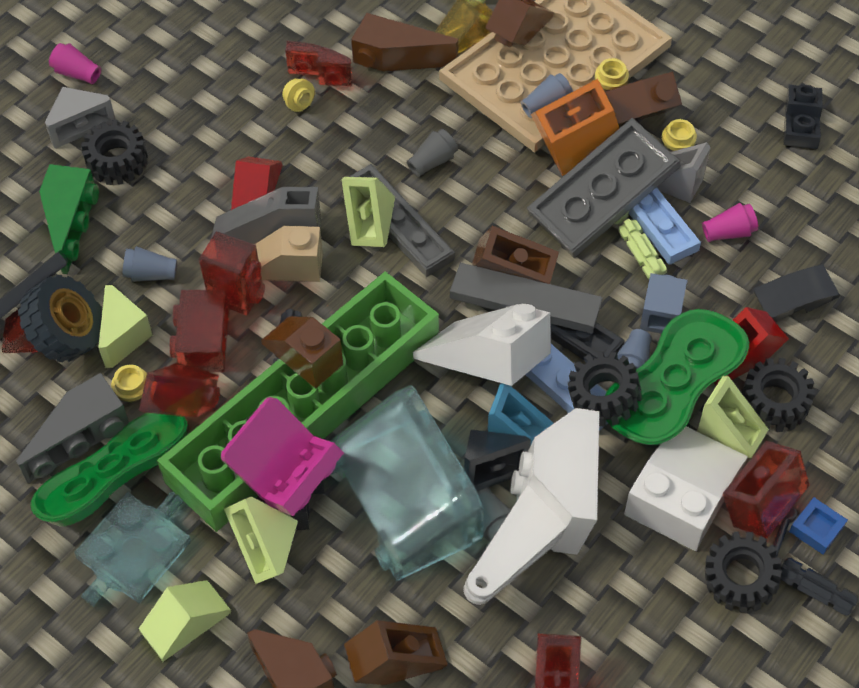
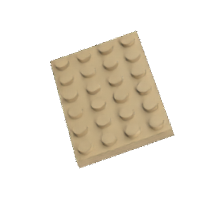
(571, 44)

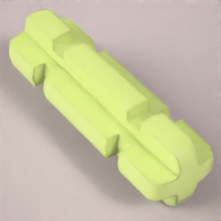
(642, 248)

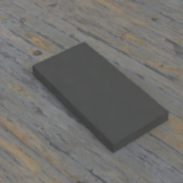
(603, 187)

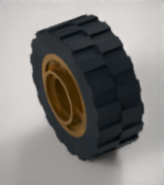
(61, 318)

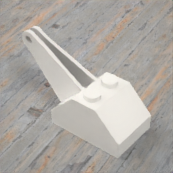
(553, 504)

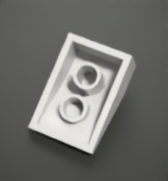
(493, 344)
(684, 486)

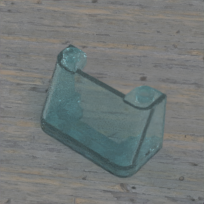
(409, 484)

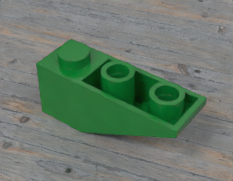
(67, 200)

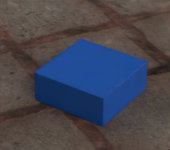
(818, 525)

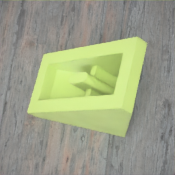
(368, 210)
(122, 327)
(731, 419)
(263, 536)
(182, 616)

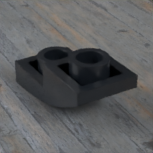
(803, 116)
(797, 291)

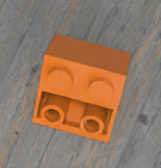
(576, 125)

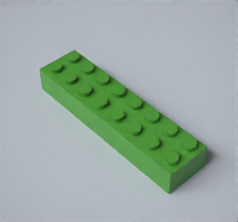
(377, 342)

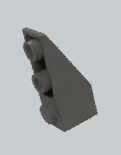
(270, 212)
(76, 424)

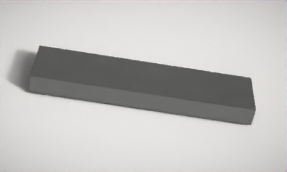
(412, 232)
(501, 290)

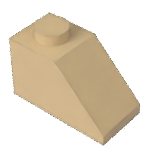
(291, 254)

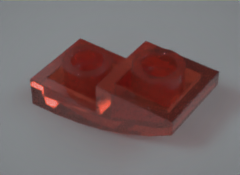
(312, 59)

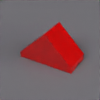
(254, 179)

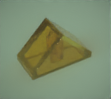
(466, 22)

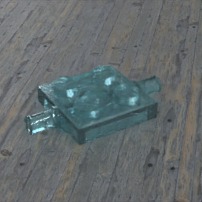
(132, 548)

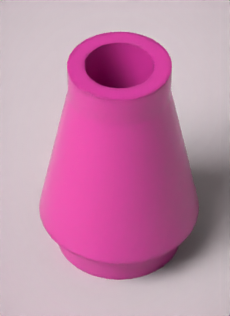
(72, 63)
(733, 223)

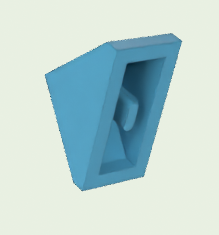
(515, 415)

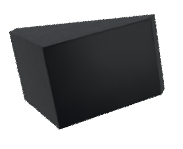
(493, 457)

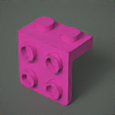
(280, 457)

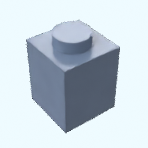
(662, 302)

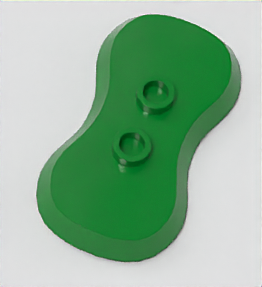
(688, 358)
(88, 484)

